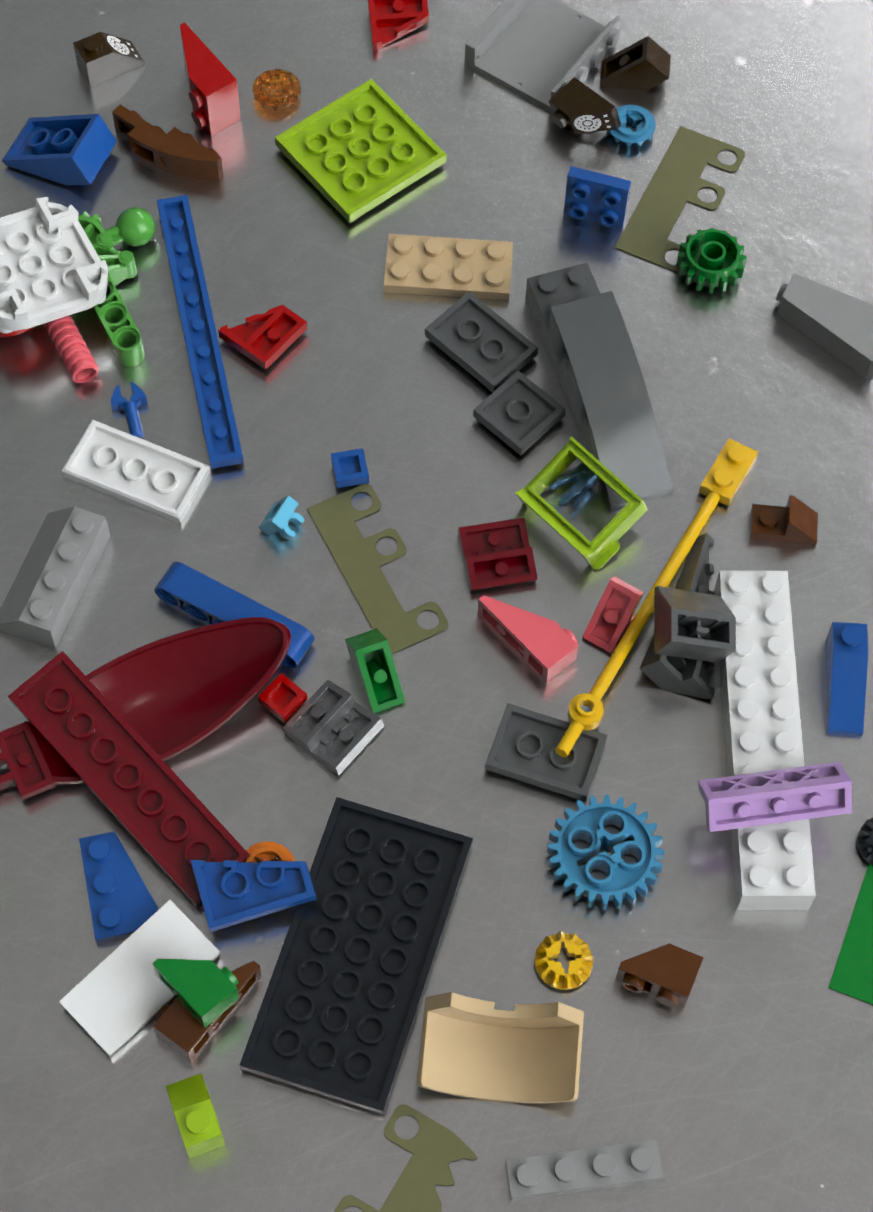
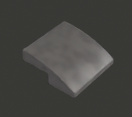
(333, 727)

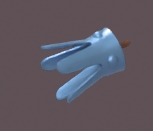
(582, 480)

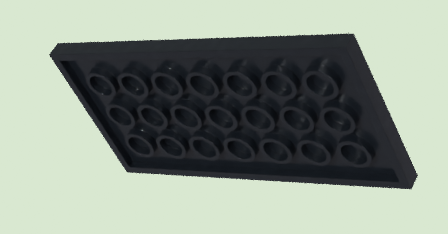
(358, 956)

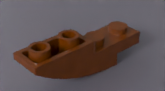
(171, 152)

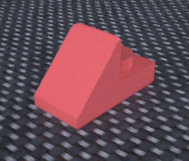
(613, 614)

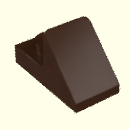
(787, 524)

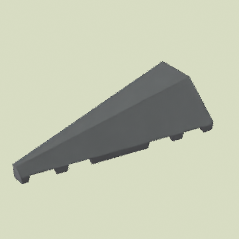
(677, 673)

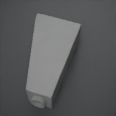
(831, 320)

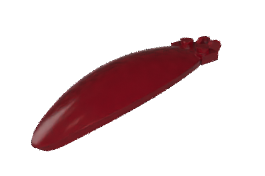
(167, 691)

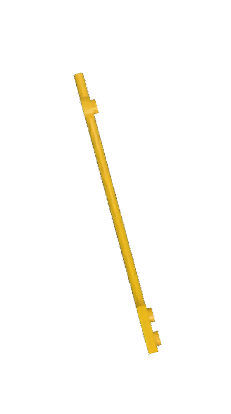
(718, 486)

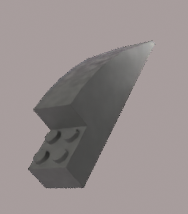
(600, 378)

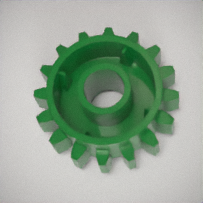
(711, 259)

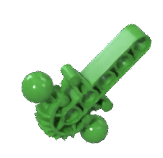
(134, 228)

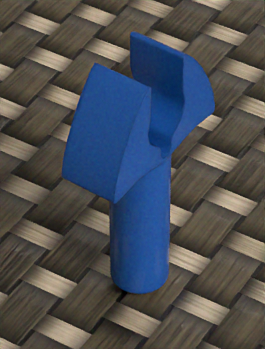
(130, 407)

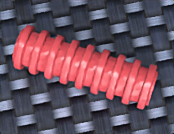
(72, 349)

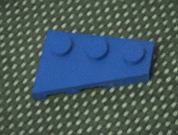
(114, 889)
(248, 890)

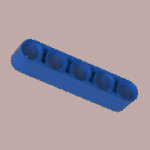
(216, 603)

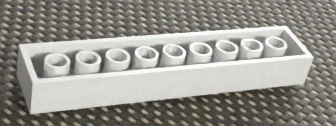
(764, 735)

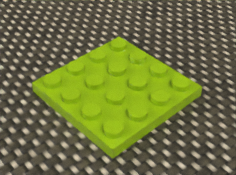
(360, 150)

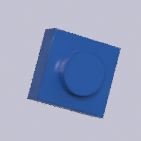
(350, 468)

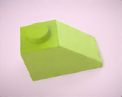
(195, 1115)

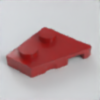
(395, 19)

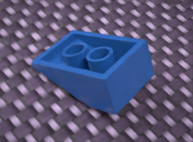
(62, 148)

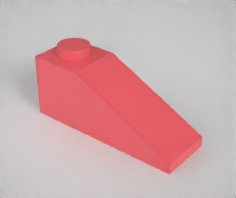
(532, 637)

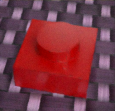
(282, 698)

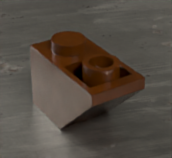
(662, 972)

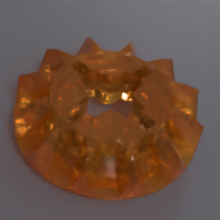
(274, 80)

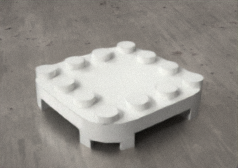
(47, 267)

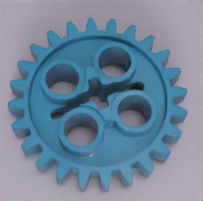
(621, 878)

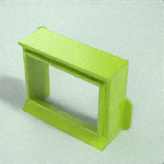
(606, 543)

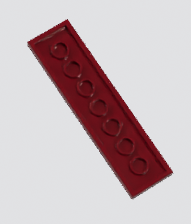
(124, 772)

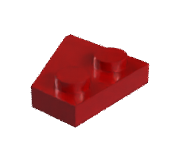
(265, 335)

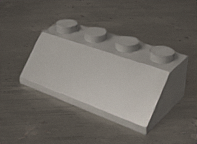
(54, 575)

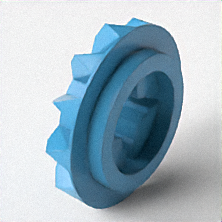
(637, 117)

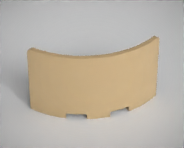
(500, 1053)

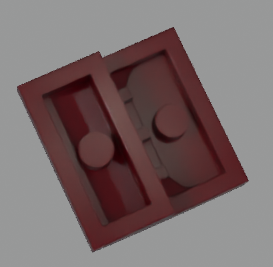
(497, 554)

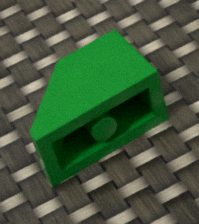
(375, 669)
(199, 986)

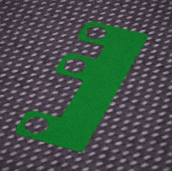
(855, 961)

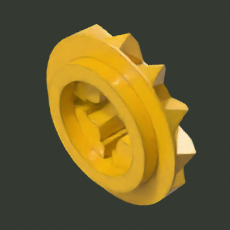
(552, 972)

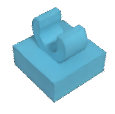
(279, 516)

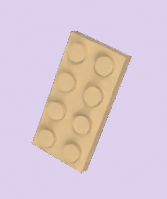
(448, 266)

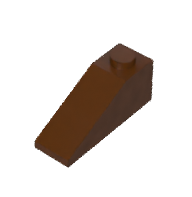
(182, 1030)

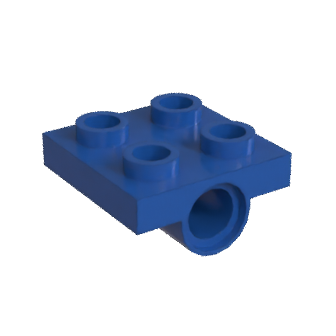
(596, 197)

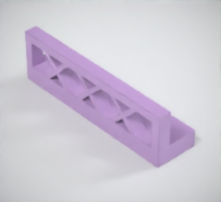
(775, 797)

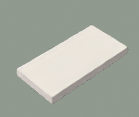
(136, 471)
(124, 988)

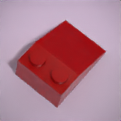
(210, 84)

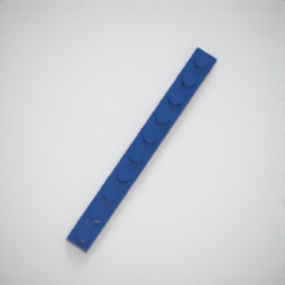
(200, 333)

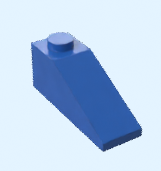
(846, 677)

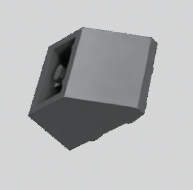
(692, 625)

